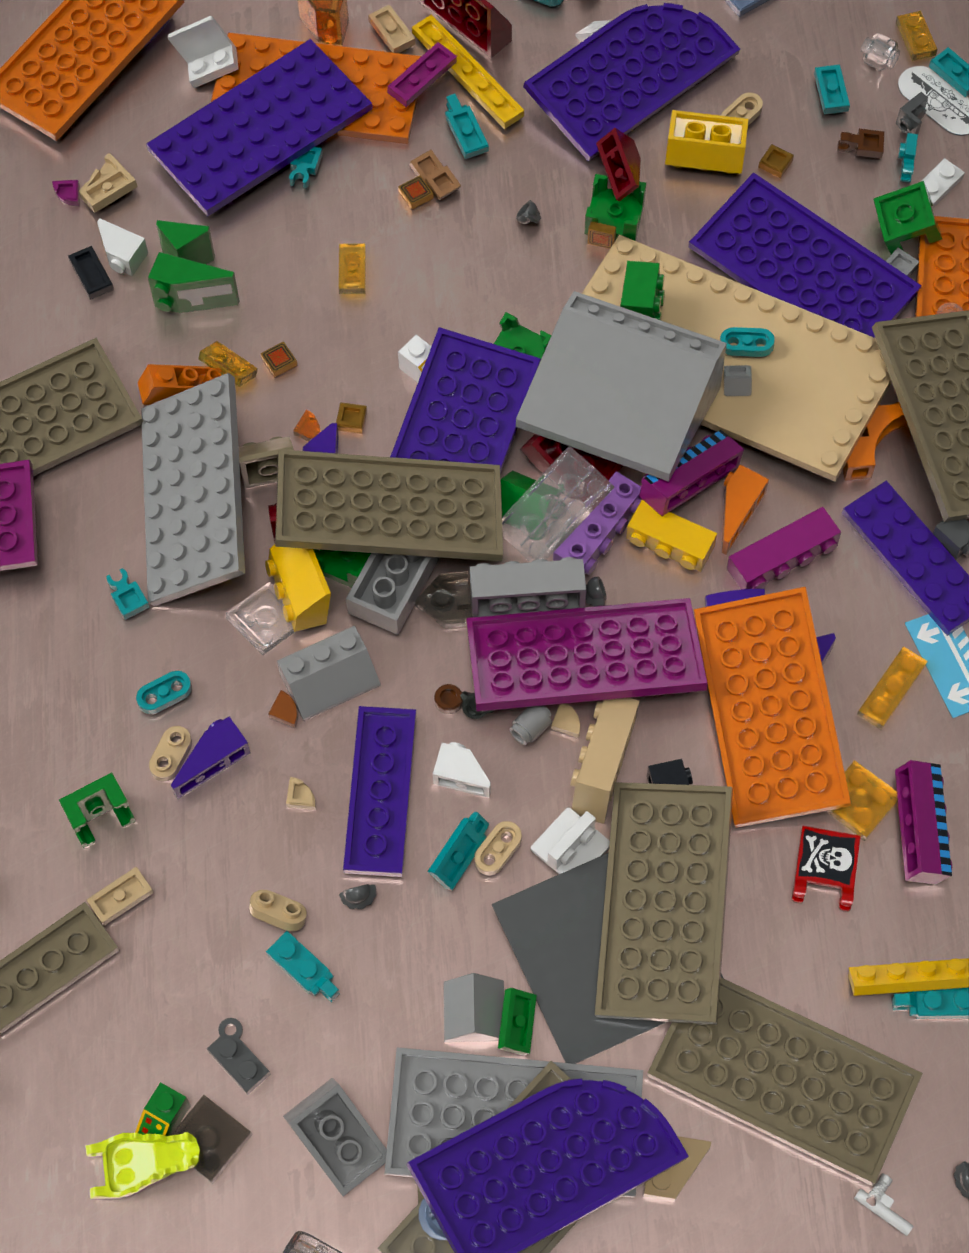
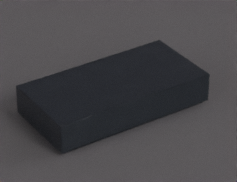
(90, 272)

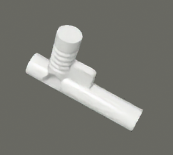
(883, 1204)

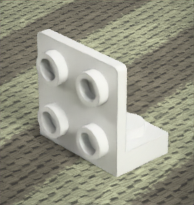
(206, 50)

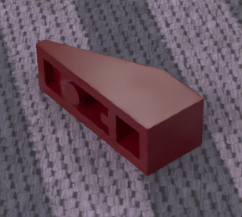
(620, 162)

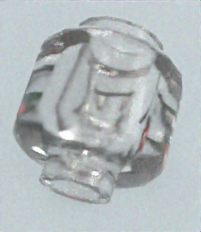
(880, 52)

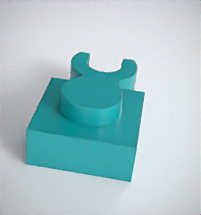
(907, 153)
(305, 165)
(127, 596)

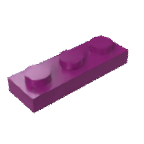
(421, 74)

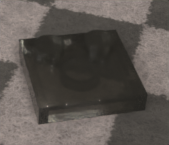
(217, 1136)

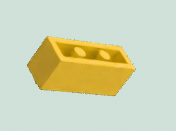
(671, 537)

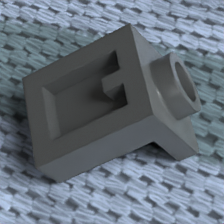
(911, 114)

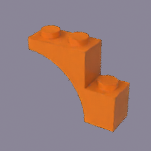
(862, 460)

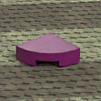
(67, 191)

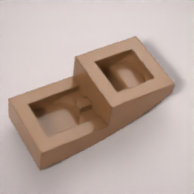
(437, 177)

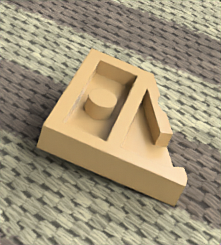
(107, 184)
(671, 1182)

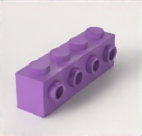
(602, 524)

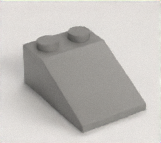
(337, 1136)

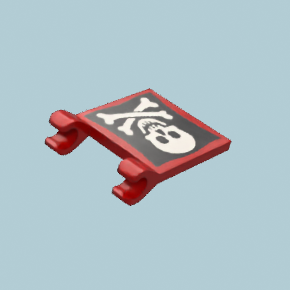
(827, 860)

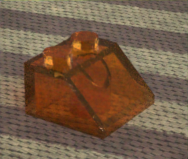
(325, 19)

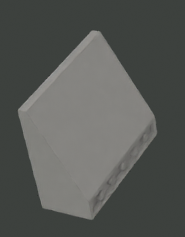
(623, 385)

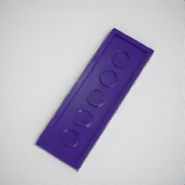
(912, 555)
(380, 791)

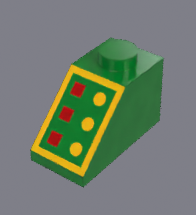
(163, 1112)

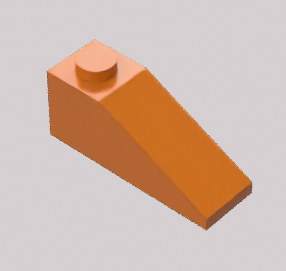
(741, 499)

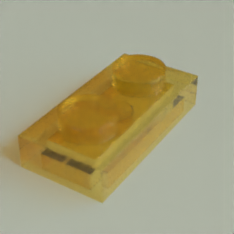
(916, 35)
(352, 269)
(227, 361)

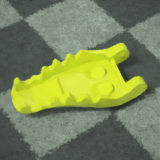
(140, 1160)

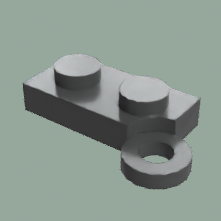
(237, 1057)

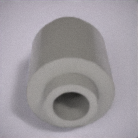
(531, 724)

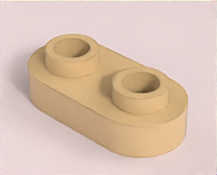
(739, 106)
(172, 752)
(495, 848)
(276, 910)

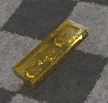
(892, 688)

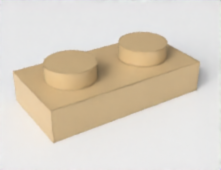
(391, 29)
(120, 896)

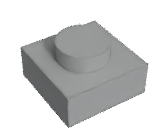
(903, 262)

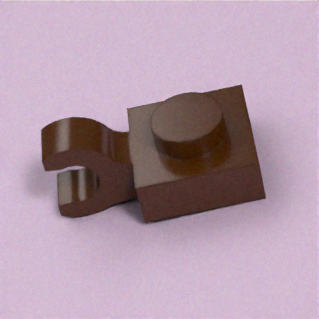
(866, 142)

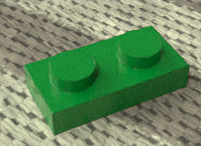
(517, 1021)

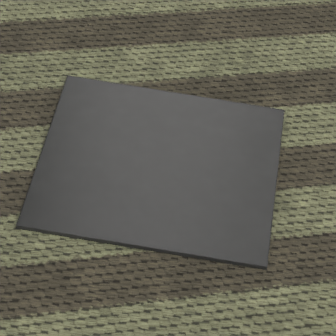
(557, 945)

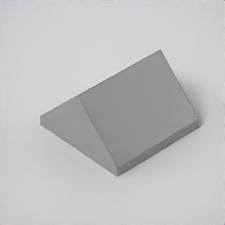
(473, 1008)

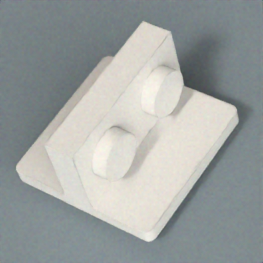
(570, 841)

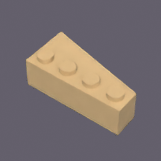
(603, 756)

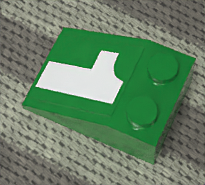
(190, 285)

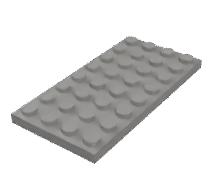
(192, 490)
(451, 1092)

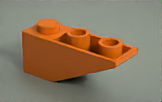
(167, 380)

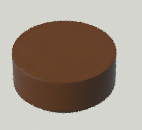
(448, 699)

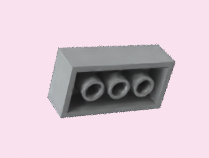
(527, 586)
(389, 589)

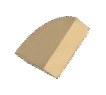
(566, 721)
(300, 795)

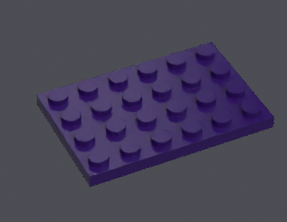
(466, 402)

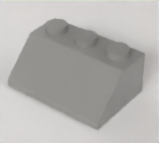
(328, 673)

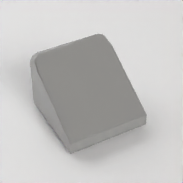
(737, 380)

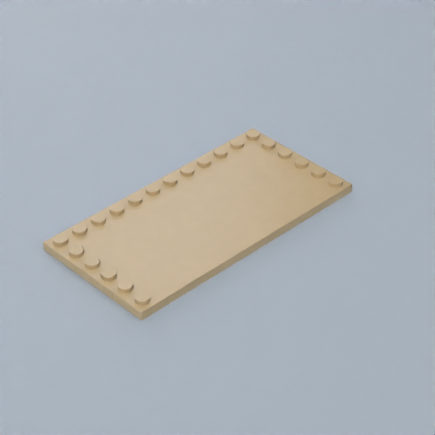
(806, 395)

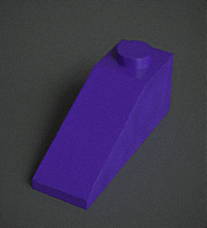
(214, 752)

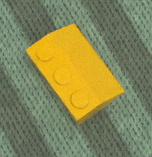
(706, 142)
(299, 585)

